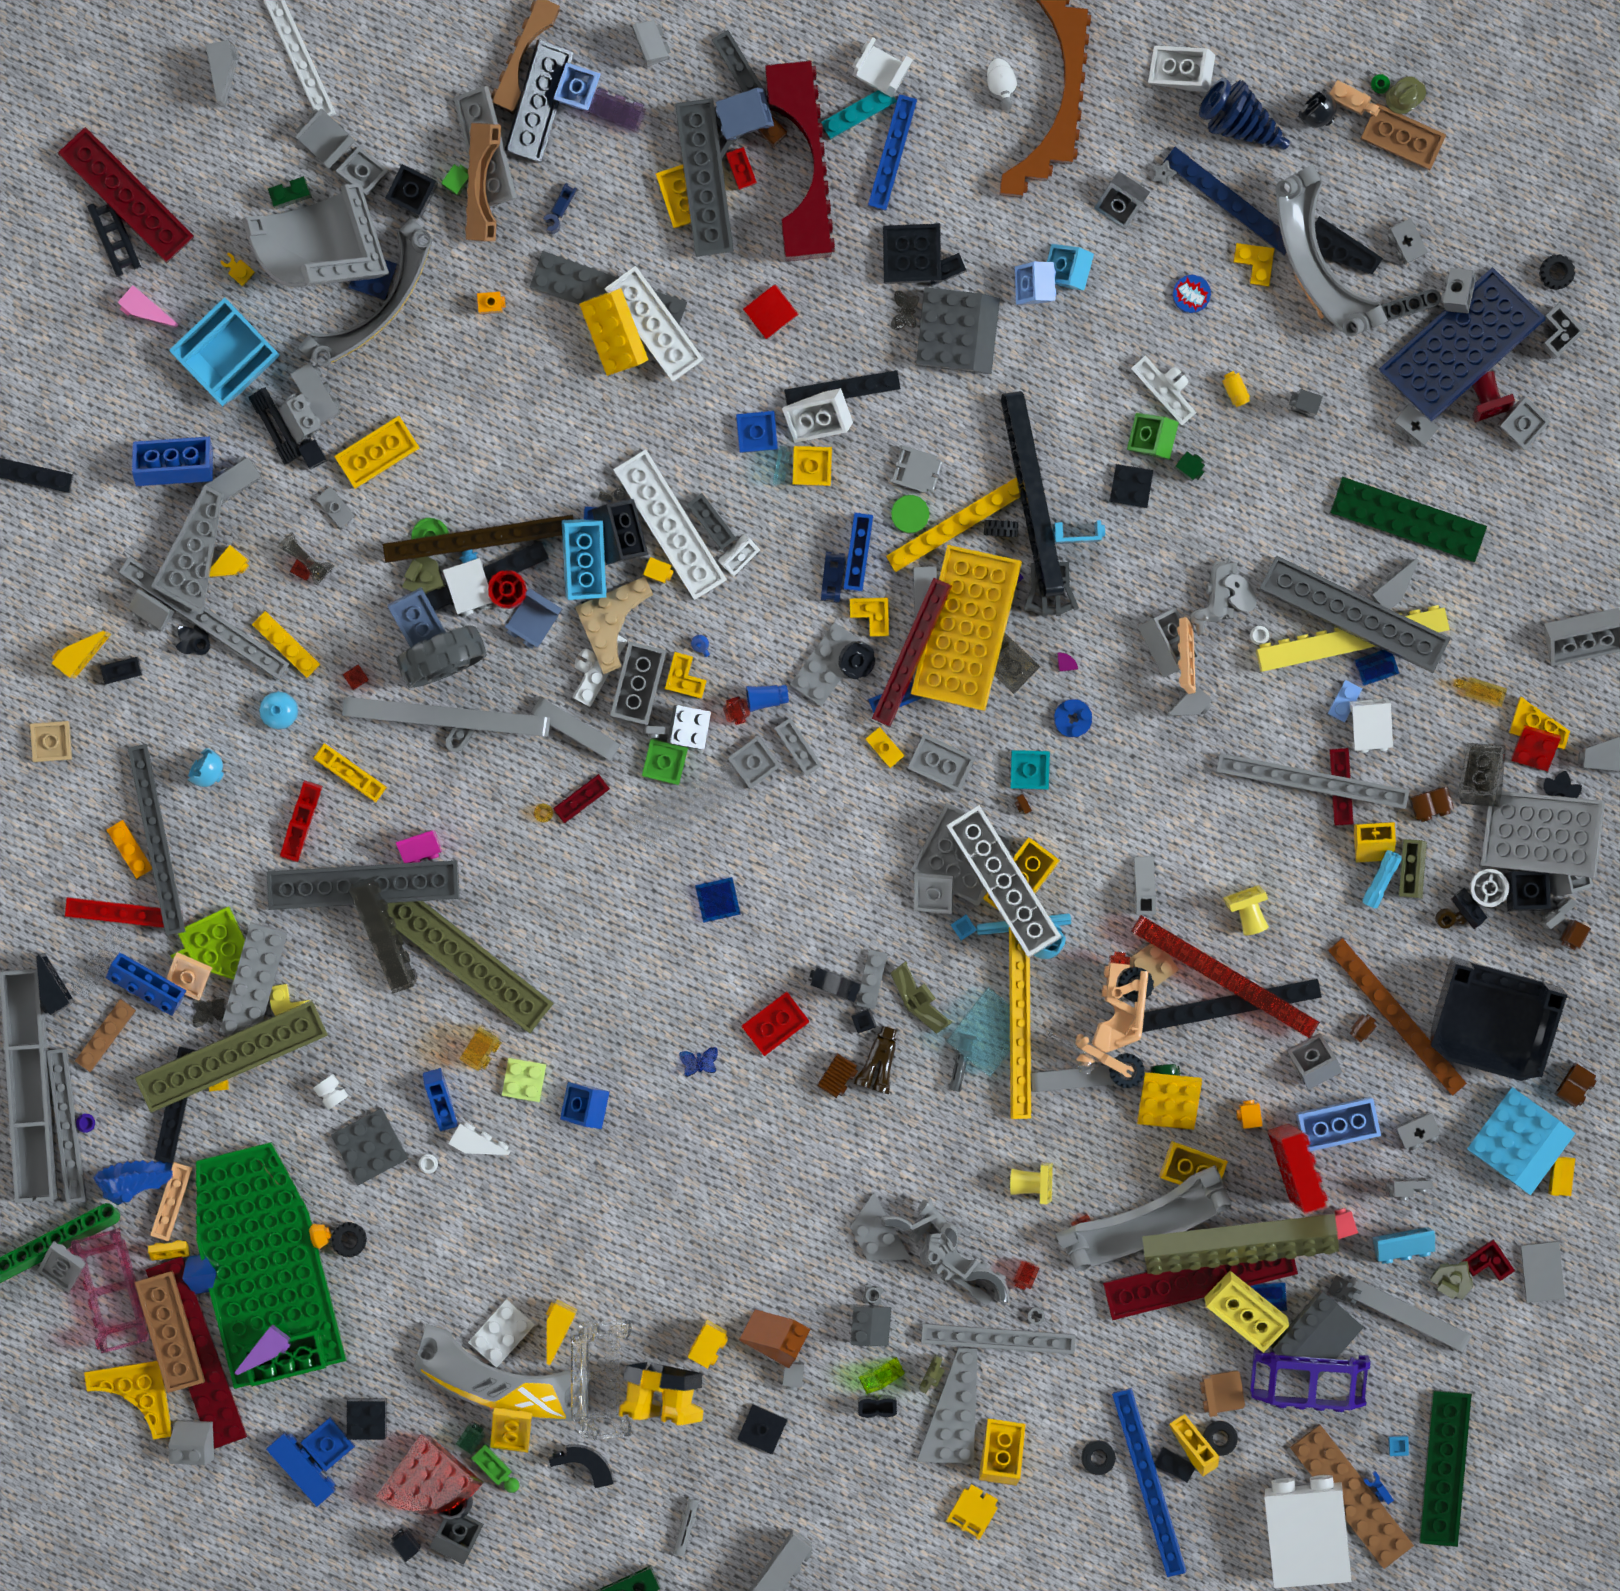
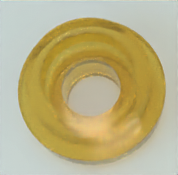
(548, 808)

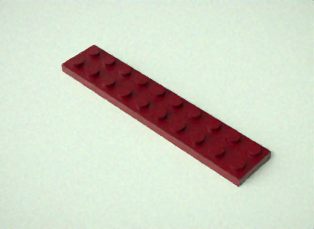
(1151, 1292)
(213, 1397)

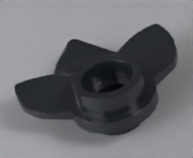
(190, 638)
(1561, 786)

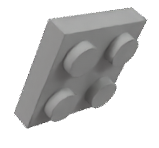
(1524, 423)
(754, 762)
(933, 893)

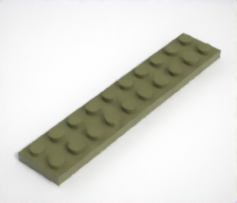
(470, 962)
(231, 1056)

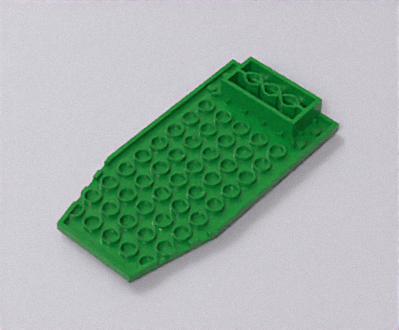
(263, 1265)

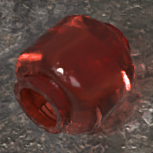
(736, 710)

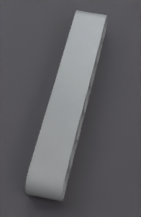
(1411, 1315)

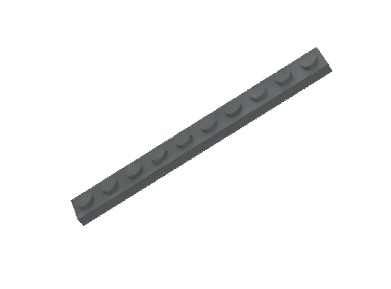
(156, 840)

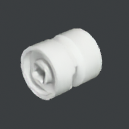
(330, 1092)

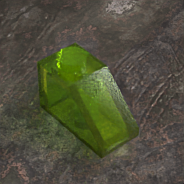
(881, 1375)

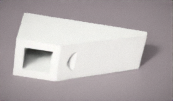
(473, 1142)

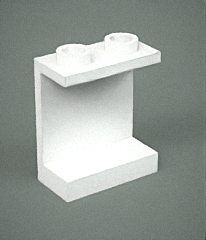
(880, 69)
(468, 587)
(1372, 725)

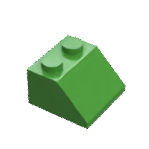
(1152, 435)

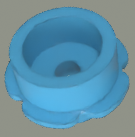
(468, 556)

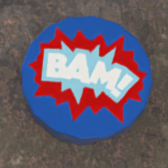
(1191, 293)

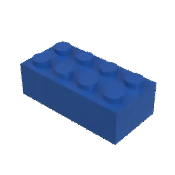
(172, 461)

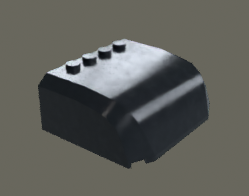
(1496, 1020)

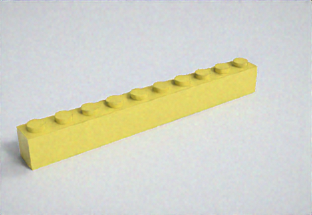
(1334, 643)

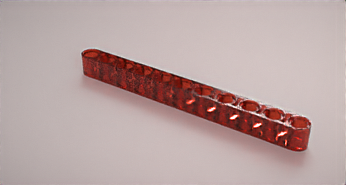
(1225, 976)

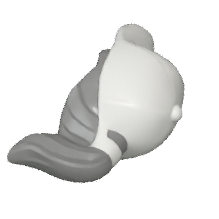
(1001, 82)

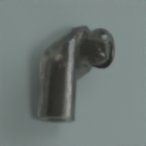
(615, 496)

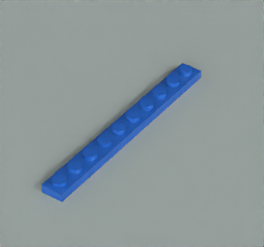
(1149, 1482)

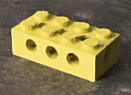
(1246, 1323)

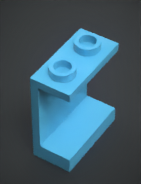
(1058, 534)

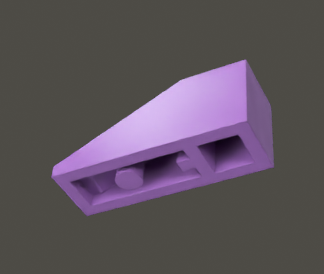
(268, 1347)

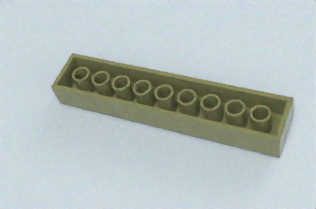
(1241, 1244)

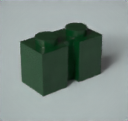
(285, 196)

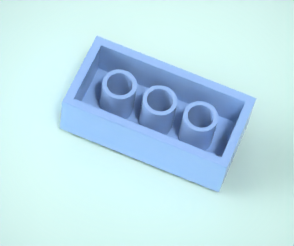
(1339, 1123)

